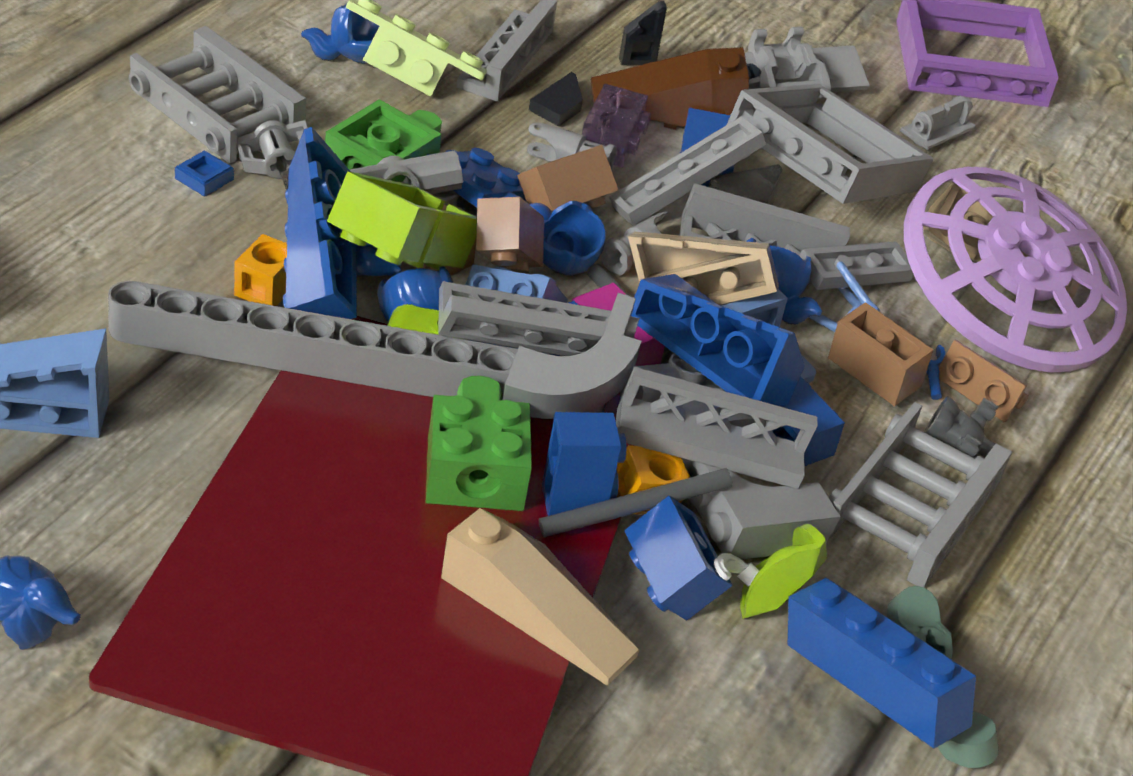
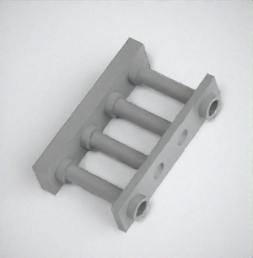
(227, 68)
(944, 525)

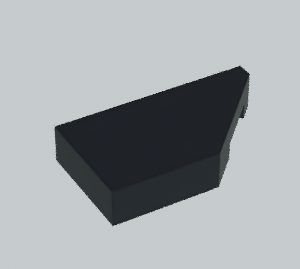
(643, 36)
(558, 101)

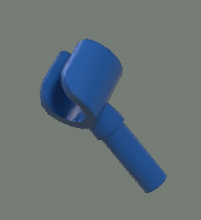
(933, 373)

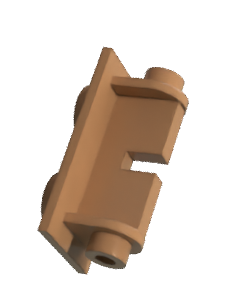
(980, 379)

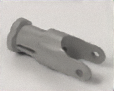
(563, 143)
(617, 252)

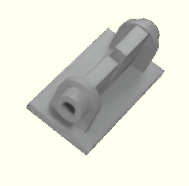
(940, 123)

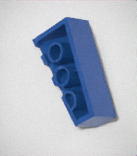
(318, 260)
(720, 343)
(881, 662)

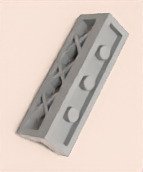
(514, 55)
(741, 218)
(518, 320)
(709, 435)

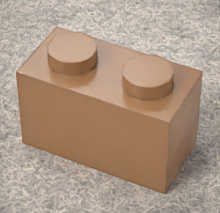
(576, 177)
(510, 233)
(880, 353)

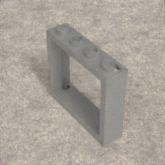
(891, 162)

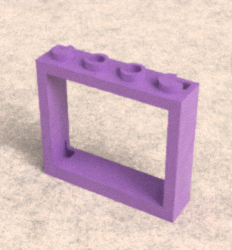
(972, 76)

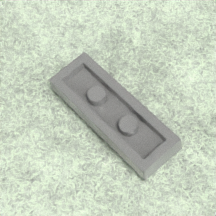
(867, 262)

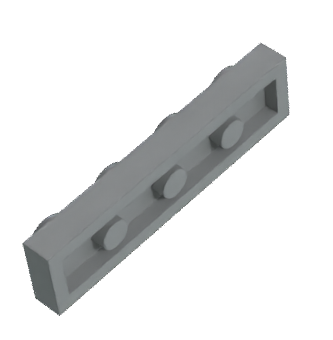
(694, 165)

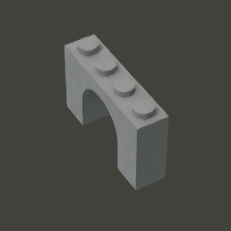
(757, 518)

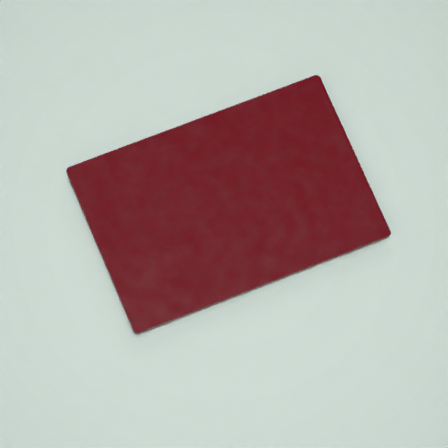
(317, 600)

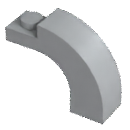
(579, 380)

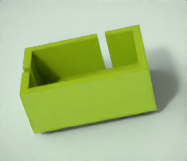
(402, 222)

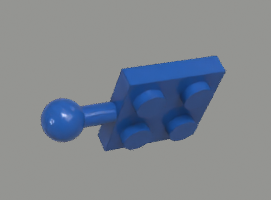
(490, 180)

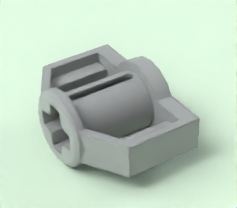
(273, 141)

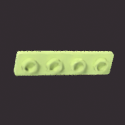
(409, 54)

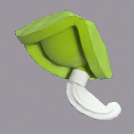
(778, 576)

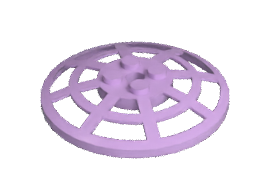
(1031, 278)

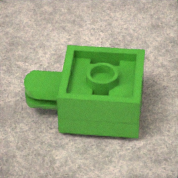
(384, 132)
(478, 448)

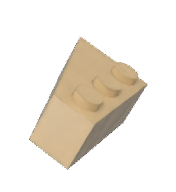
(715, 267)

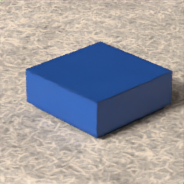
(204, 173)

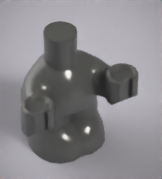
(961, 430)

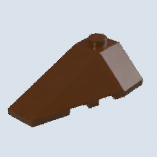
(695, 80)

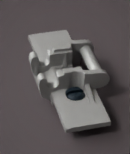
(800, 64)

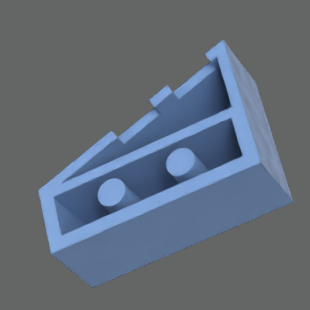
(55, 384)

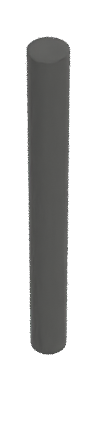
(634, 502)

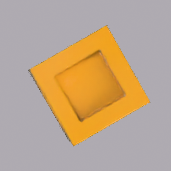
(261, 272)
(647, 470)

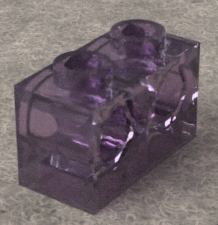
(619, 120)

